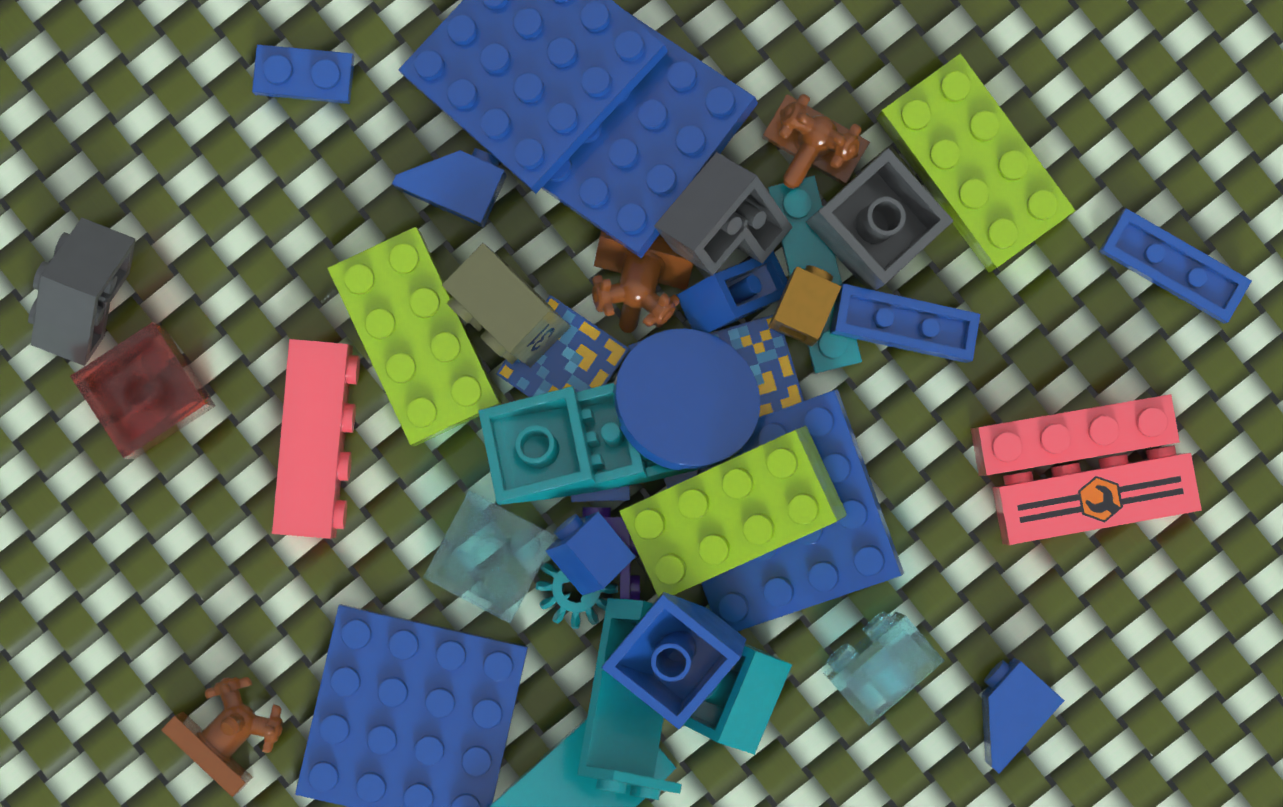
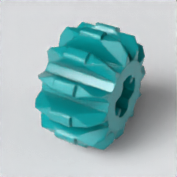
(567, 604)

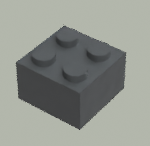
(879, 221)

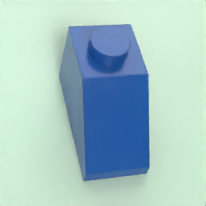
(457, 184)
(733, 294)
(1013, 710)

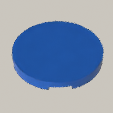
(686, 399)

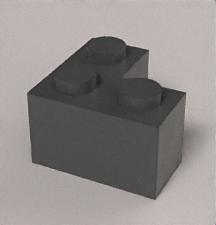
(723, 212)
(78, 289)

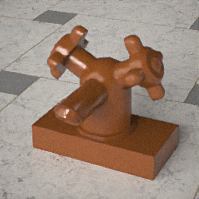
(814, 142)
(639, 281)
(225, 734)

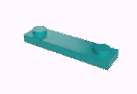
(805, 248)

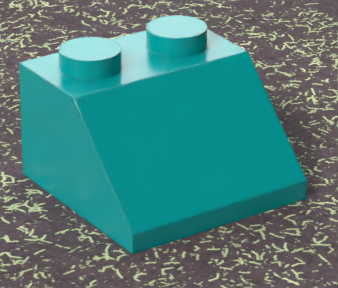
(742, 701)

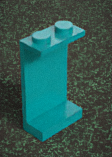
(620, 727)

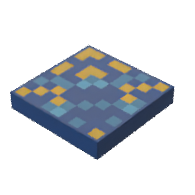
(579, 358)
(769, 361)

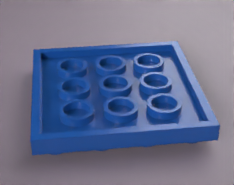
(533, 75)
(651, 147)
(823, 563)
(409, 714)

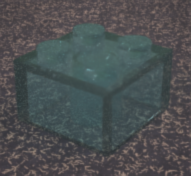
(490, 556)
(882, 665)

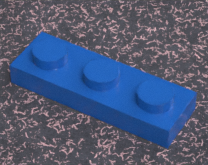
(1175, 266)
(905, 323)

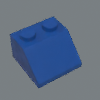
(675, 657)

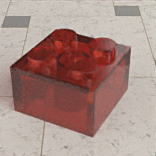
(142, 391)

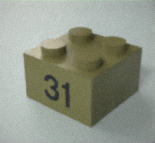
(501, 301)

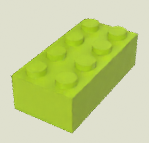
(975, 163)
(414, 336)
(733, 513)

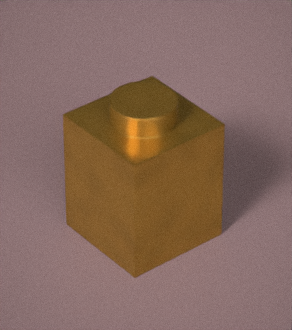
(805, 304)

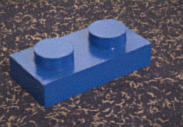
(303, 74)

